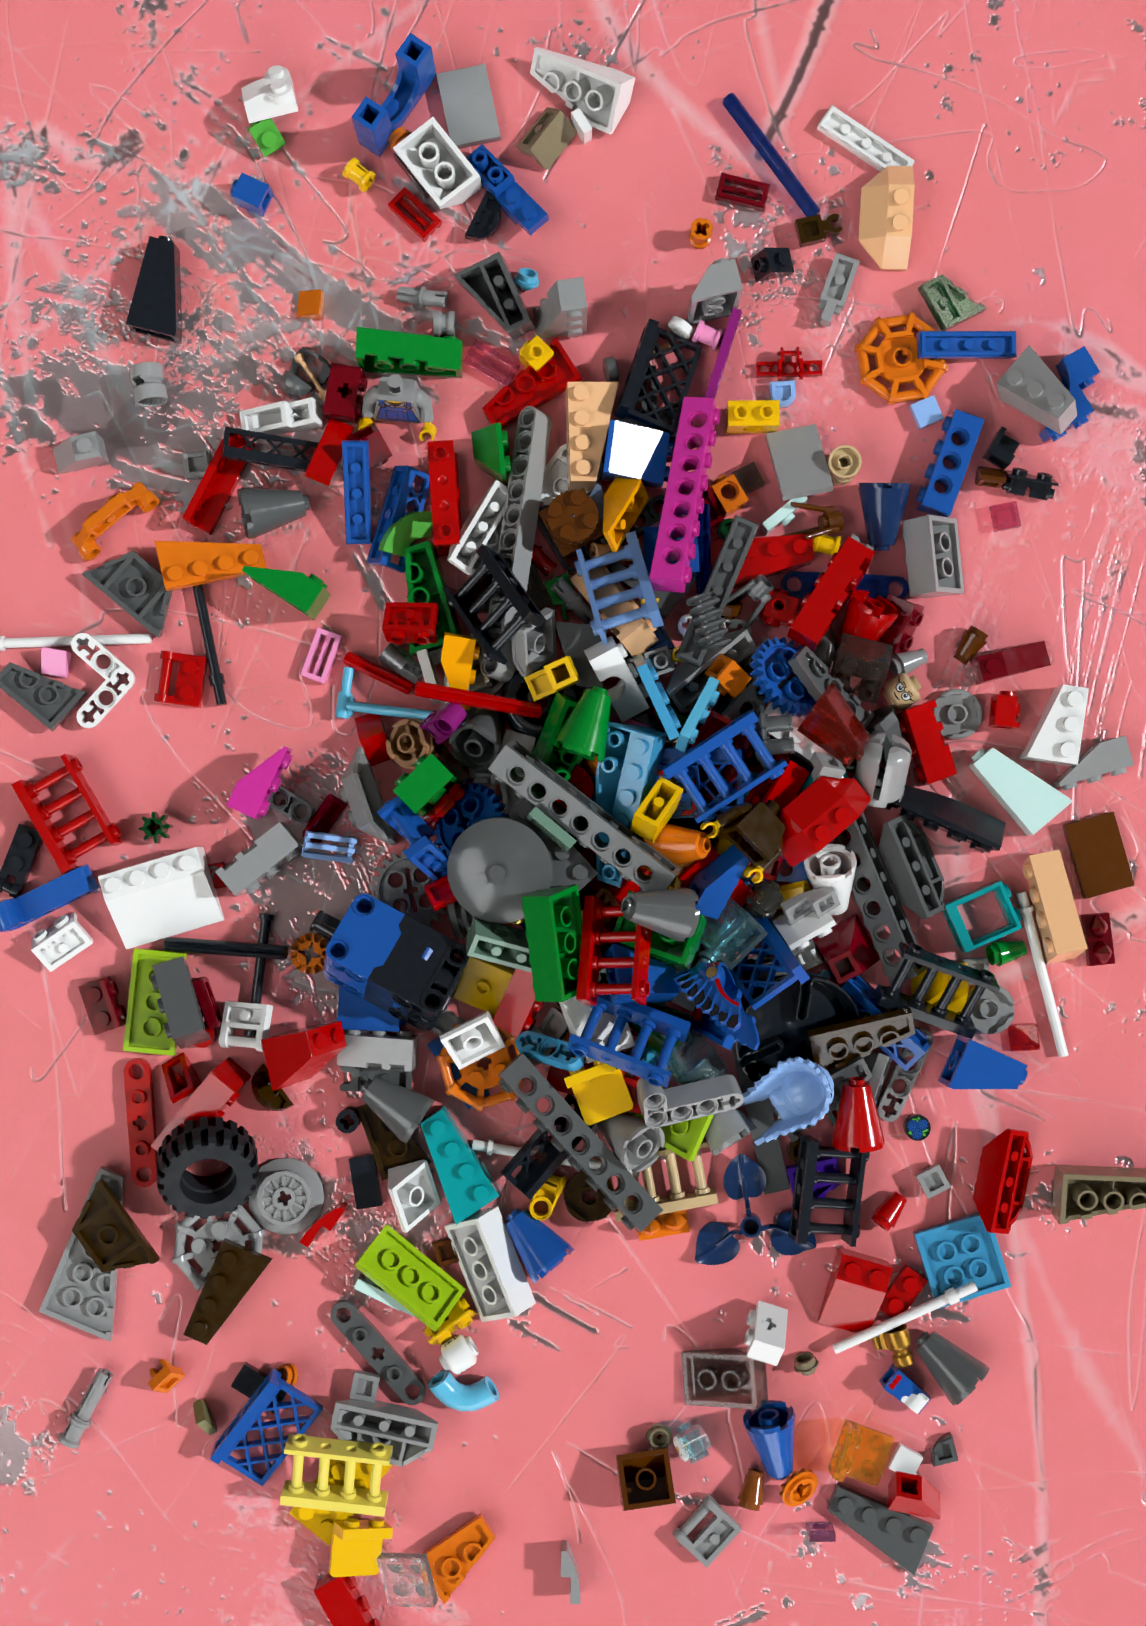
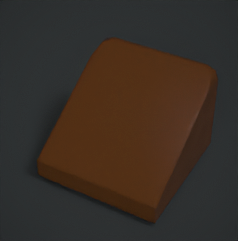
(990, 477)

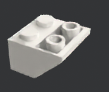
(801, 932)

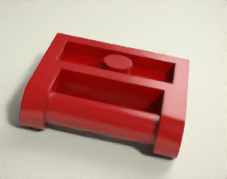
(189, 679)

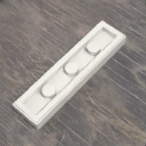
(861, 141)

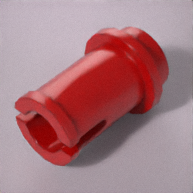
(542, 561)

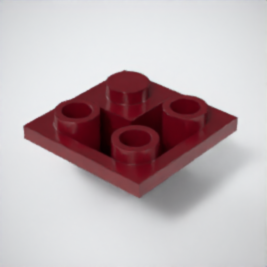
(846, 950)

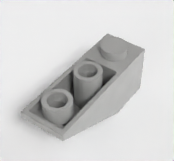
(1099, 759)

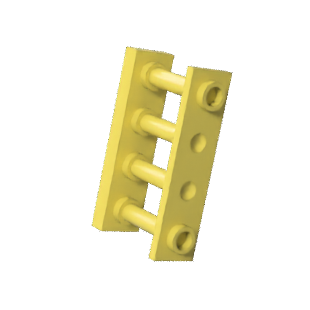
(334, 1497)

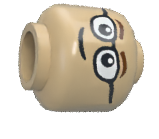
(902, 691)

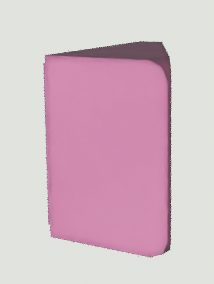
(55, 662)

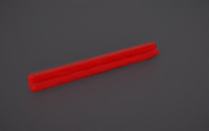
(477, 699)

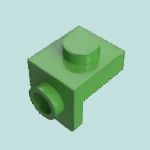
(266, 136)

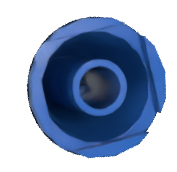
(536, 1244)
(772, 1436)

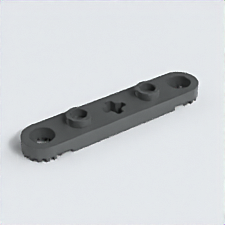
(392, 1366)

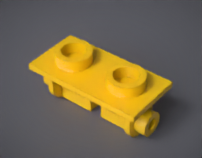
(459, 1318)

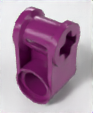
(444, 721)

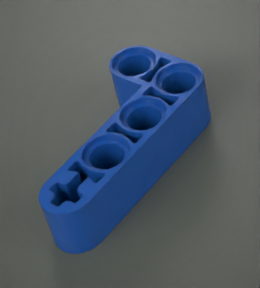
(46, 898)

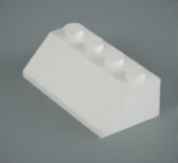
(490, 1265)

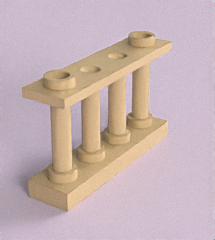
(678, 1199)

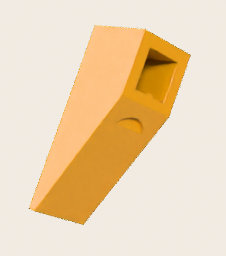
(457, 660)

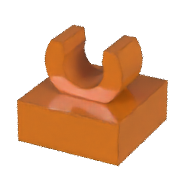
(166, 1378)

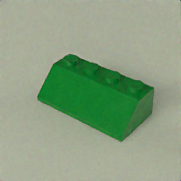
(554, 941)

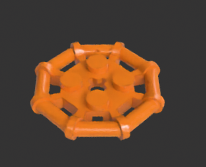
(893, 370)
(479, 1077)

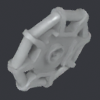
(203, 1240)

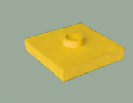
(483, 984)

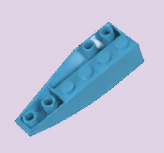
(625, 780)

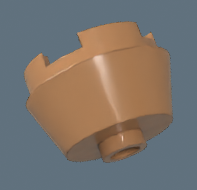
(409, 742)

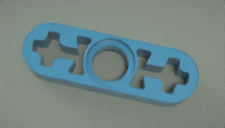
(543, 1042)

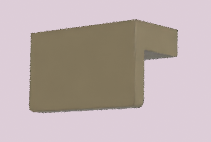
(547, 137)

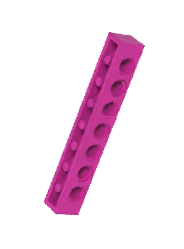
(694, 413)

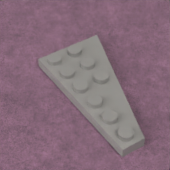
(79, 1289)

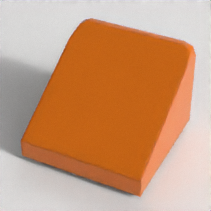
(310, 304)

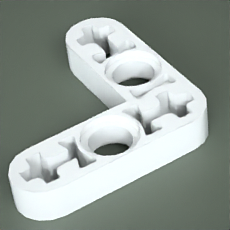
(109, 674)

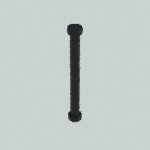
(260, 965)

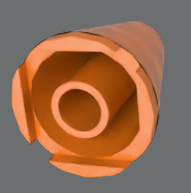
(680, 844)

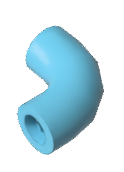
(462, 1396)

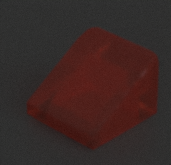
(1023, 1037)

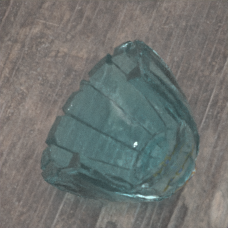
(694, 1060)

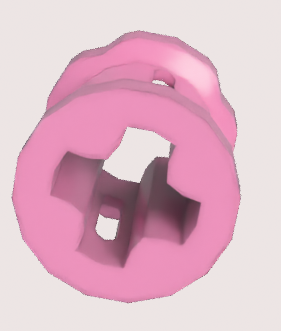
(708, 335)

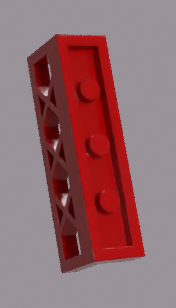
(215, 488)

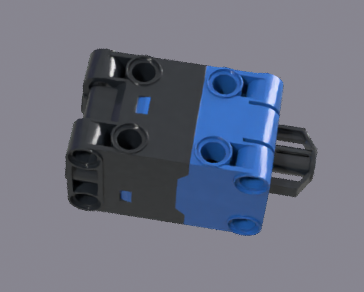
(391, 960)

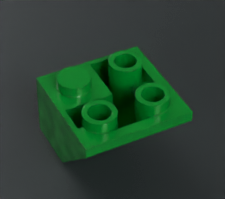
(489, 451)

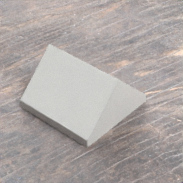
(472, 1040)
(412, 1192)

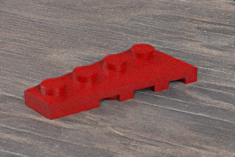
(532, 387)

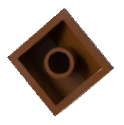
(645, 1479)

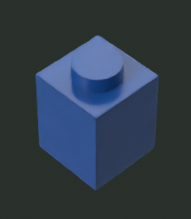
(251, 194)

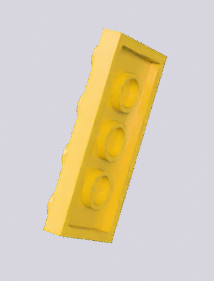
(321, 1521)

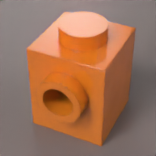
(730, 676)

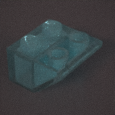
(732, 934)

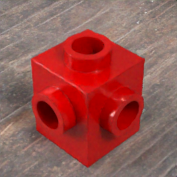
(786, 604)

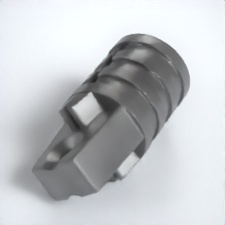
(401, 662)

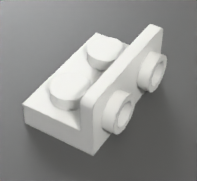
(60, 941)

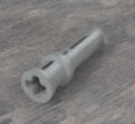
(81, 1418)

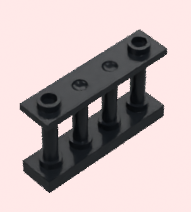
(514, 596)
(936, 1013)
(803, 1198)

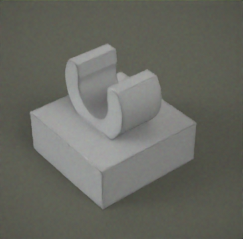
(826, 765)

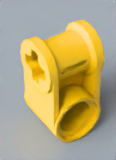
(548, 1193)

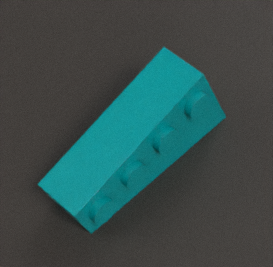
(460, 1170)

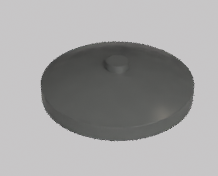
(496, 866)

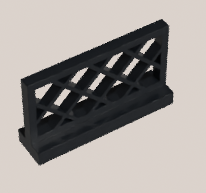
(641, 365)

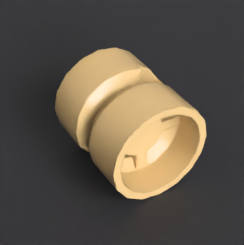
(843, 464)

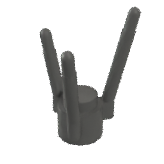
(757, 589)

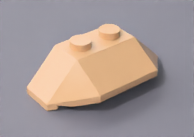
(888, 217)

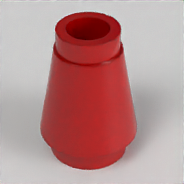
(888, 1212)

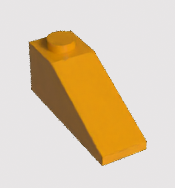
(621, 509)

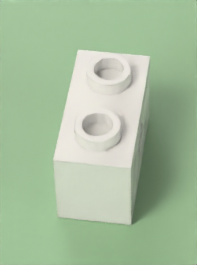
(766, 1332)

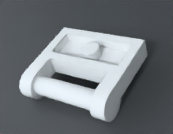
(245, 1016)

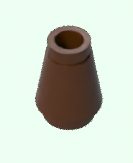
(970, 644)

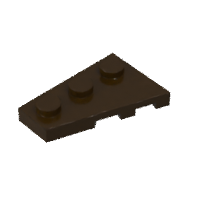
(385, 1145)

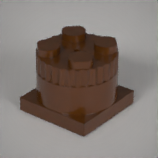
(572, 521)

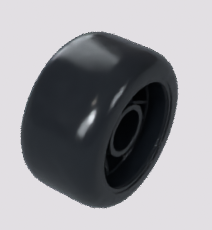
(517, 689)

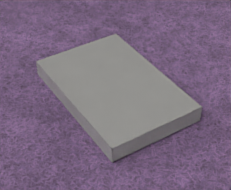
(468, 106)
(799, 462)

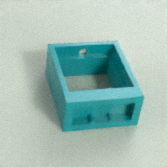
(958, 927)

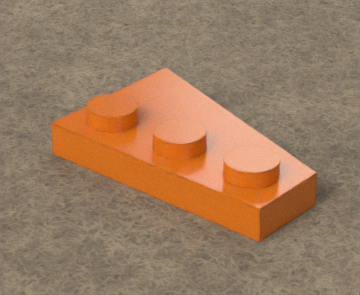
(457, 1554)

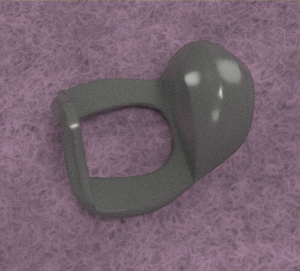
(295, 384)

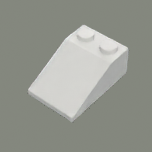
(576, 1016)

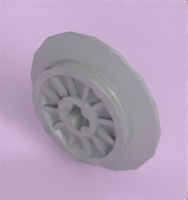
(295, 1179)

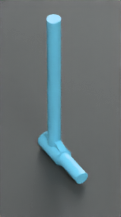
(347, 706)

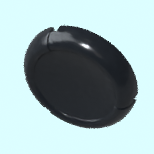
(788, 1017)

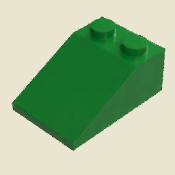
(295, 588)
(664, 948)

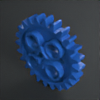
(770, 668)
(487, 806)

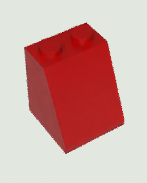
(301, 1052)

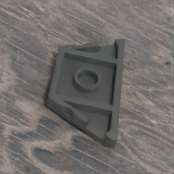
(134, 588)

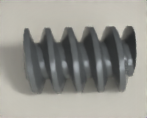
(707, 621)

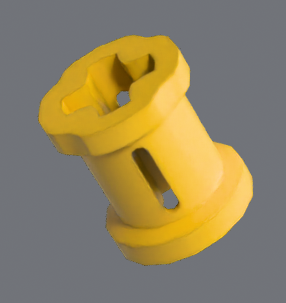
(359, 174)
(826, 544)

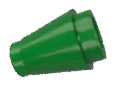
(1005, 951)

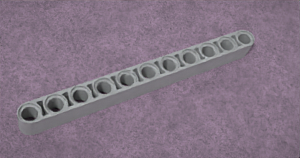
(520, 521)

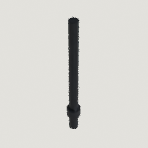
(216, 677)

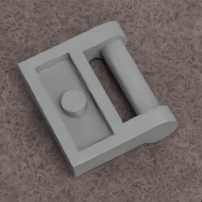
(713, 1536)

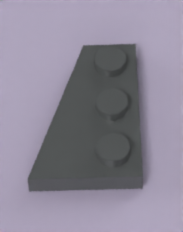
(42, 697)

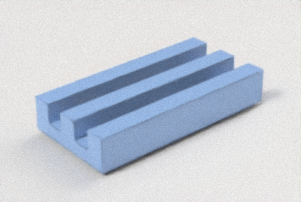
(350, 850)

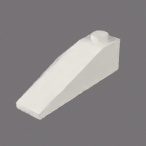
(593, 88)

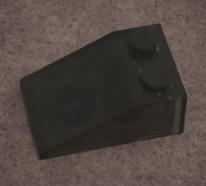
(724, 1379)

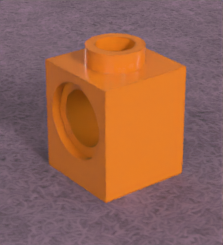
(729, 506)

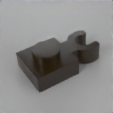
(812, 229)

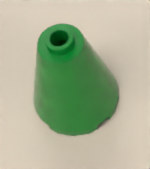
(587, 726)

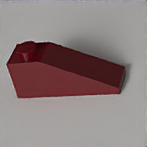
(1010, 662)

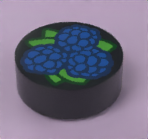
(917, 1127)

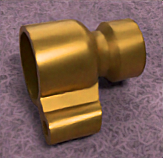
(898, 1341)

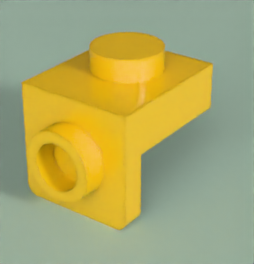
(535, 353)

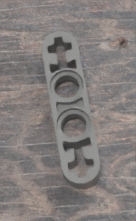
(908, 1076)

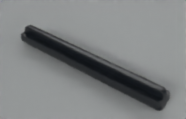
(226, 948)

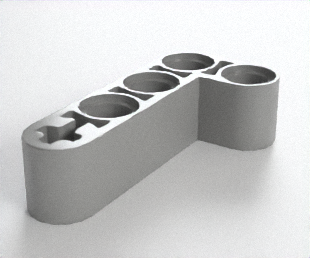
(687, 1101)

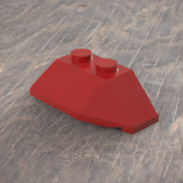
(820, 816)
(1003, 1180)

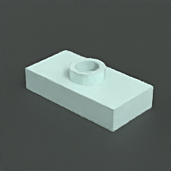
(783, 515)

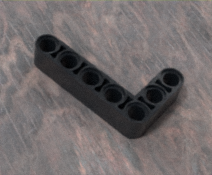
(651, 519)

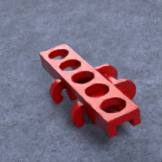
(781, 365)

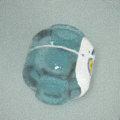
(691, 1443)

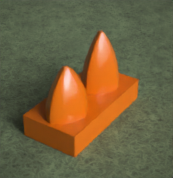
(666, 1225)

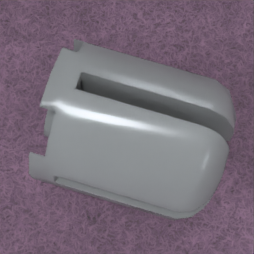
(892, 778)

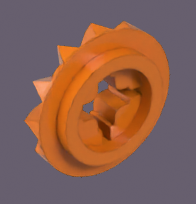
(303, 943)
(804, 1481)

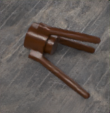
(829, 522)

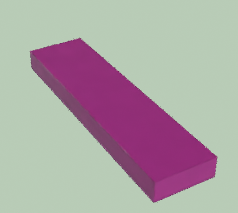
(723, 353)

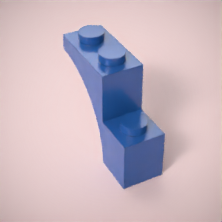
(1076, 375)

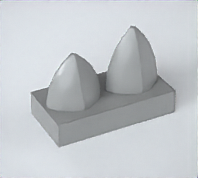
(879, 1066)

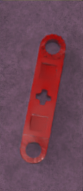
(139, 1102)

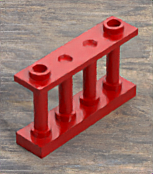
(444, 495)
(41, 814)
(591, 961)

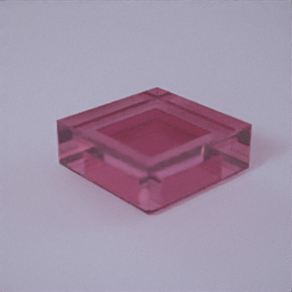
(1005, 516)

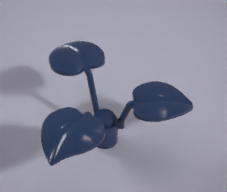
(718, 1245)

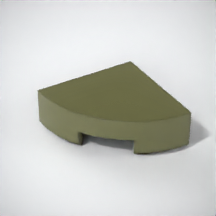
(204, 1417)

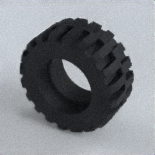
(207, 1194)

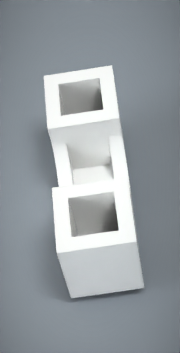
(608, 662)

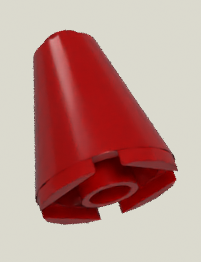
(868, 616)
(857, 1119)

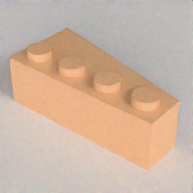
(587, 422)
(635, 635)
(1054, 907)

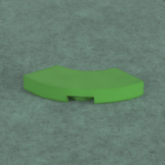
(405, 531)

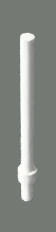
(951, 1296)

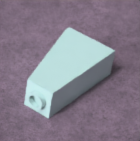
(1017, 790)

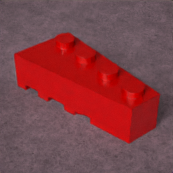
(770, 556)

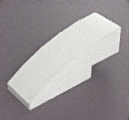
(283, 417)

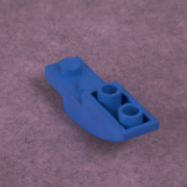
(508, 193)

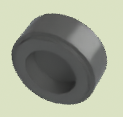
(610, 369)

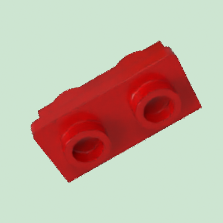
(410, 622)

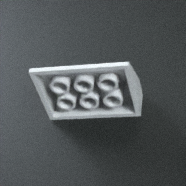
(162, 897)

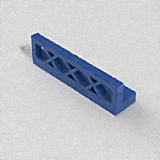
(394, 508)
(864, 995)

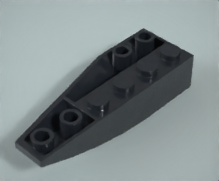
(953, 817)

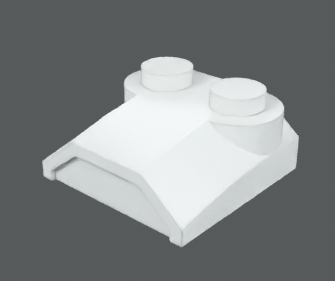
(270, 95)

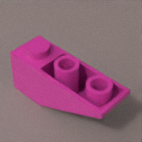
(255, 788)

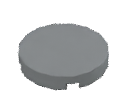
(959, 713)
(993, 1011)

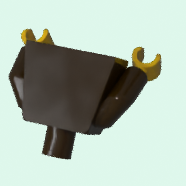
(754, 832)

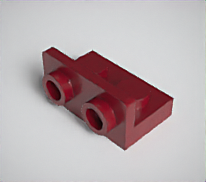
(903, 628)
(103, 1005)

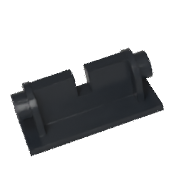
(1039, 484)

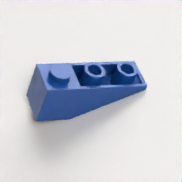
(718, 881)

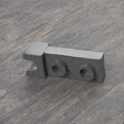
(360, 1076)

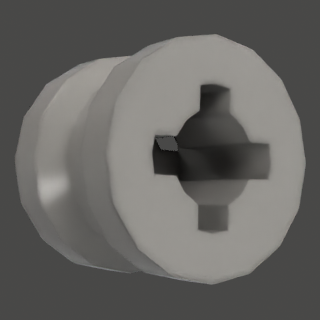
(444, 323)

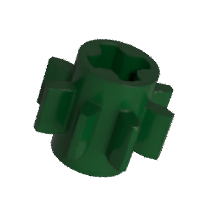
(149, 822)

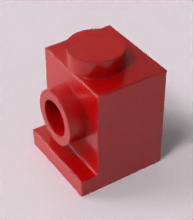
(1004, 711)

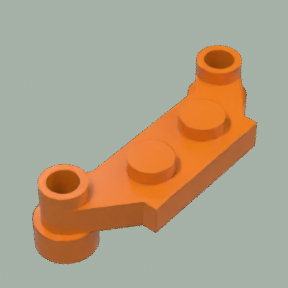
(108, 515)

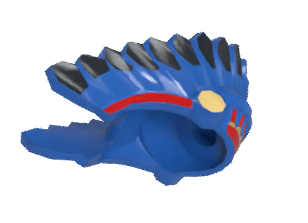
(716, 994)

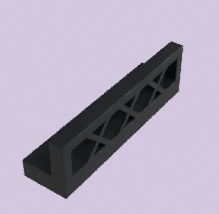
(262, 458)
(539, 1167)

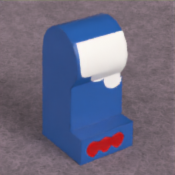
(905, 1389)

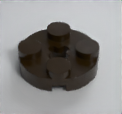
(575, 1202)

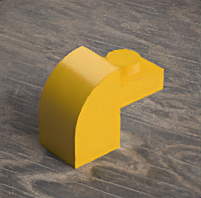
(553, 678)

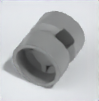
(148, 383)

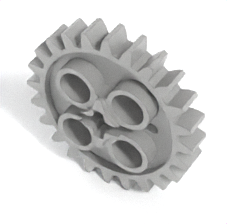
(389, 895)

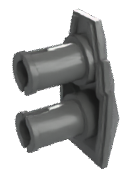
(774, 724)

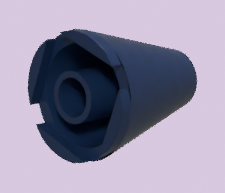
(883, 511)

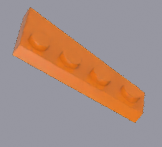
(205, 562)

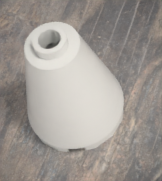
(835, 869)

